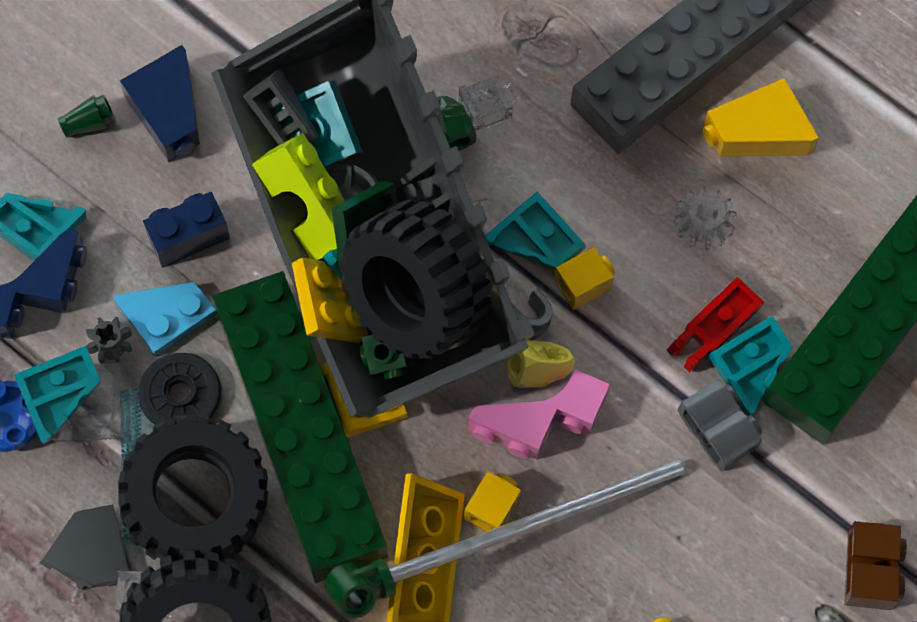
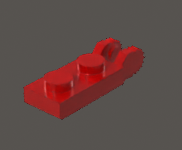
(717, 322)

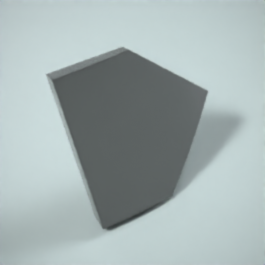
(89, 549)

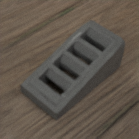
(264, 108)

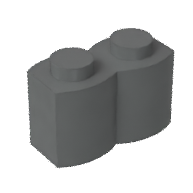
(720, 424)

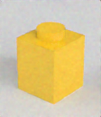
(584, 277)
(492, 502)

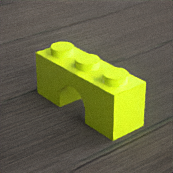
(298, 170)

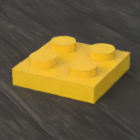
(325, 303)

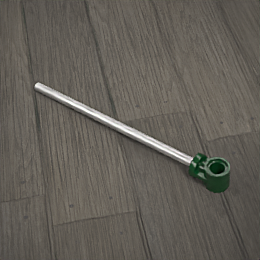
(358, 589)

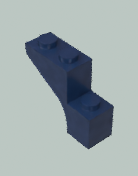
(45, 283)

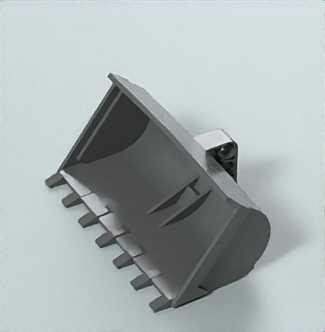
(400, 144)

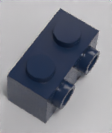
(186, 228)

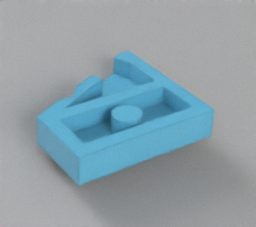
(165, 313)

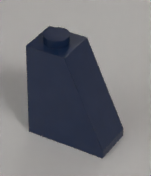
(165, 102)

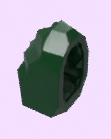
(455, 123)

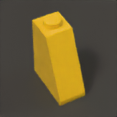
(761, 124)

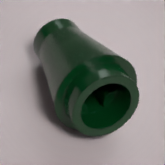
(88, 116)

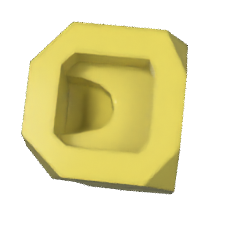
(540, 365)

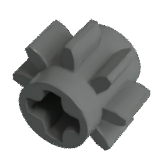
(104, 331)

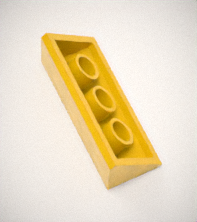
(427, 523)

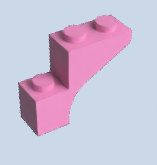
(527, 424)

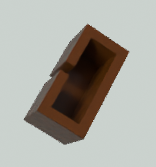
(873, 565)

